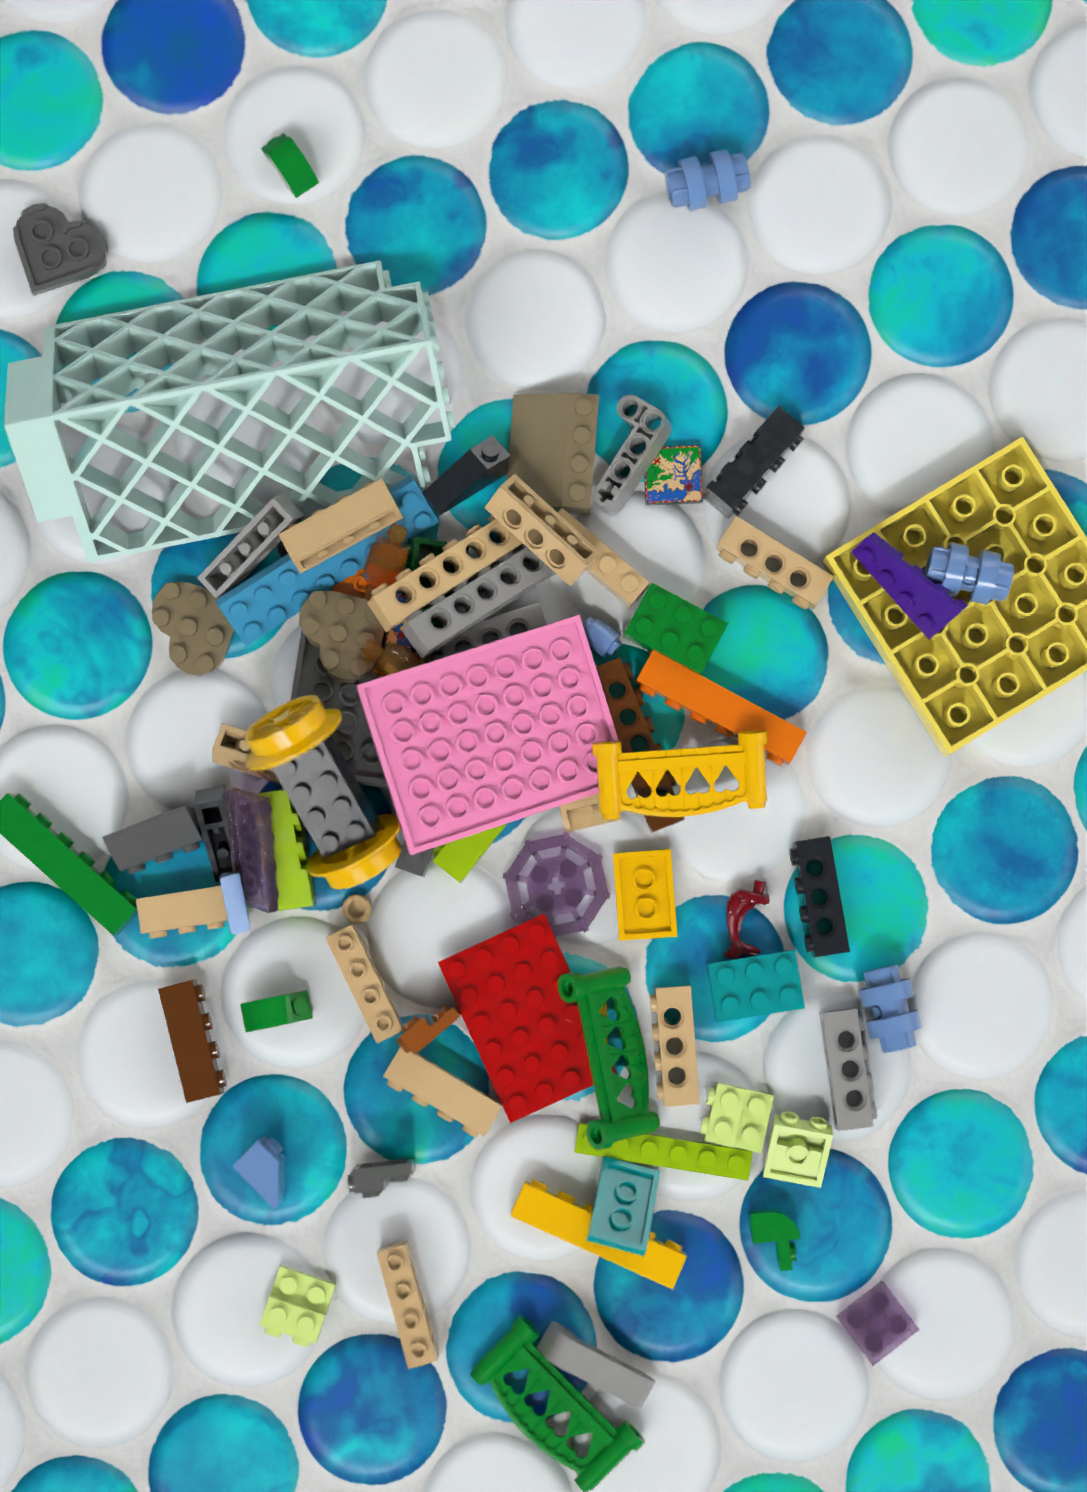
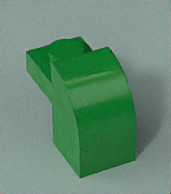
(290, 164)
(276, 1011)
(776, 1227)

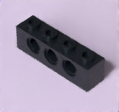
(836, 939)

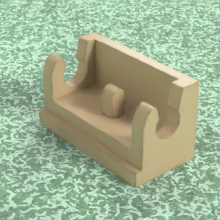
(583, 814)

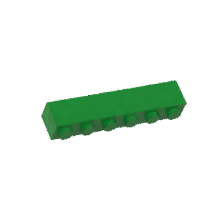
(64, 865)

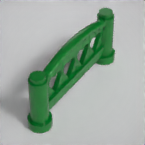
(616, 1119)
(607, 1444)

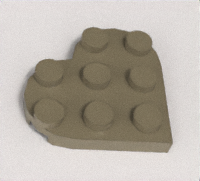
(195, 627)
(340, 629)

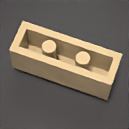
(182, 911)

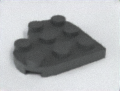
(57, 250)

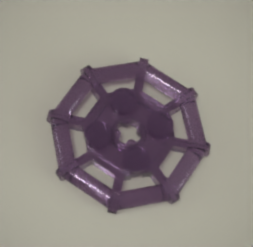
(567, 872)

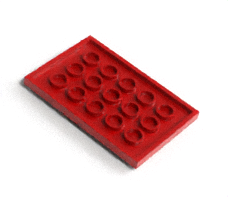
(518, 1019)

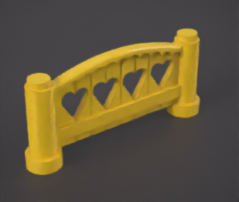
(618, 769)

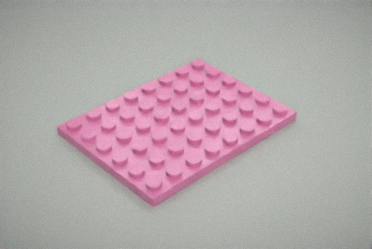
(489, 733)

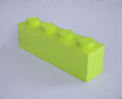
(463, 854)

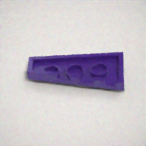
(916, 595)

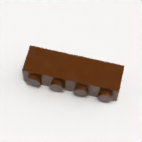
(192, 1041)

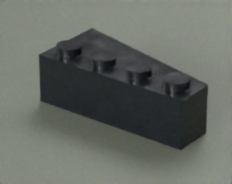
(753, 463)

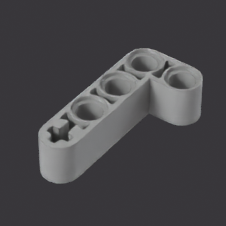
(626, 456)
(594, 1366)

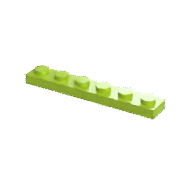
(673, 1154)

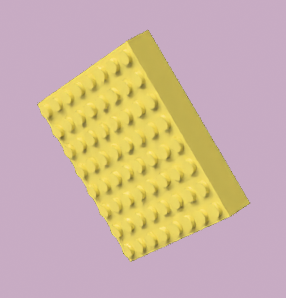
(994, 654)

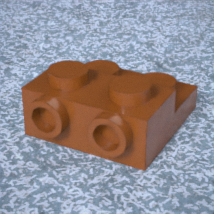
(421, 1031)

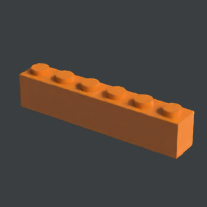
(717, 706)

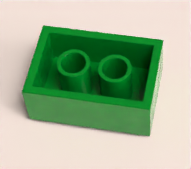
(675, 628)

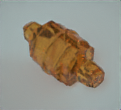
(385, 559)
(391, 658)

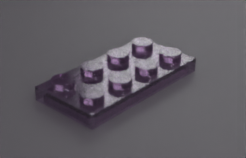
(252, 847)

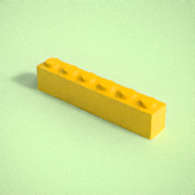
(571, 1221)

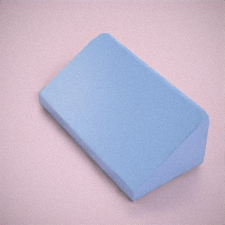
(234, 902)

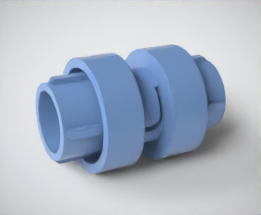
(720, 177)
(981, 576)
(892, 1018)

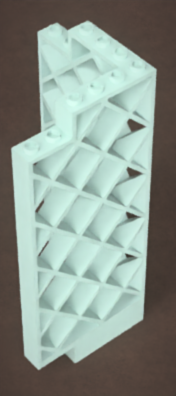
(41, 385)

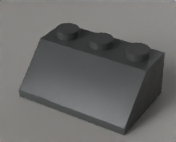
(155, 839)

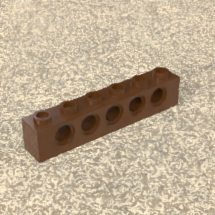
(618, 673)

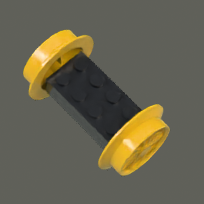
(324, 791)

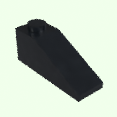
(468, 475)
(213, 822)

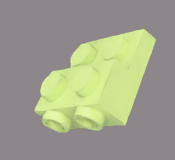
(737, 1117)
(798, 1149)
(297, 1306)

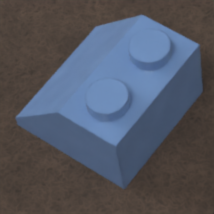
(264, 1170)

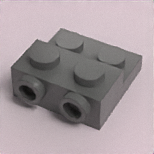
(373, 1177)

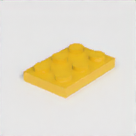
(644, 894)

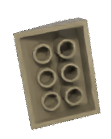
(555, 447)

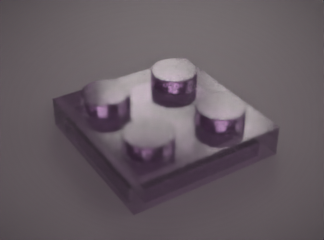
(877, 1322)

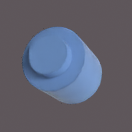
(601, 637)

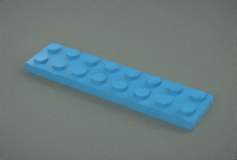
(280, 588)

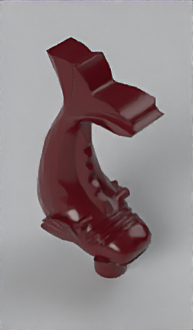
(737, 905)

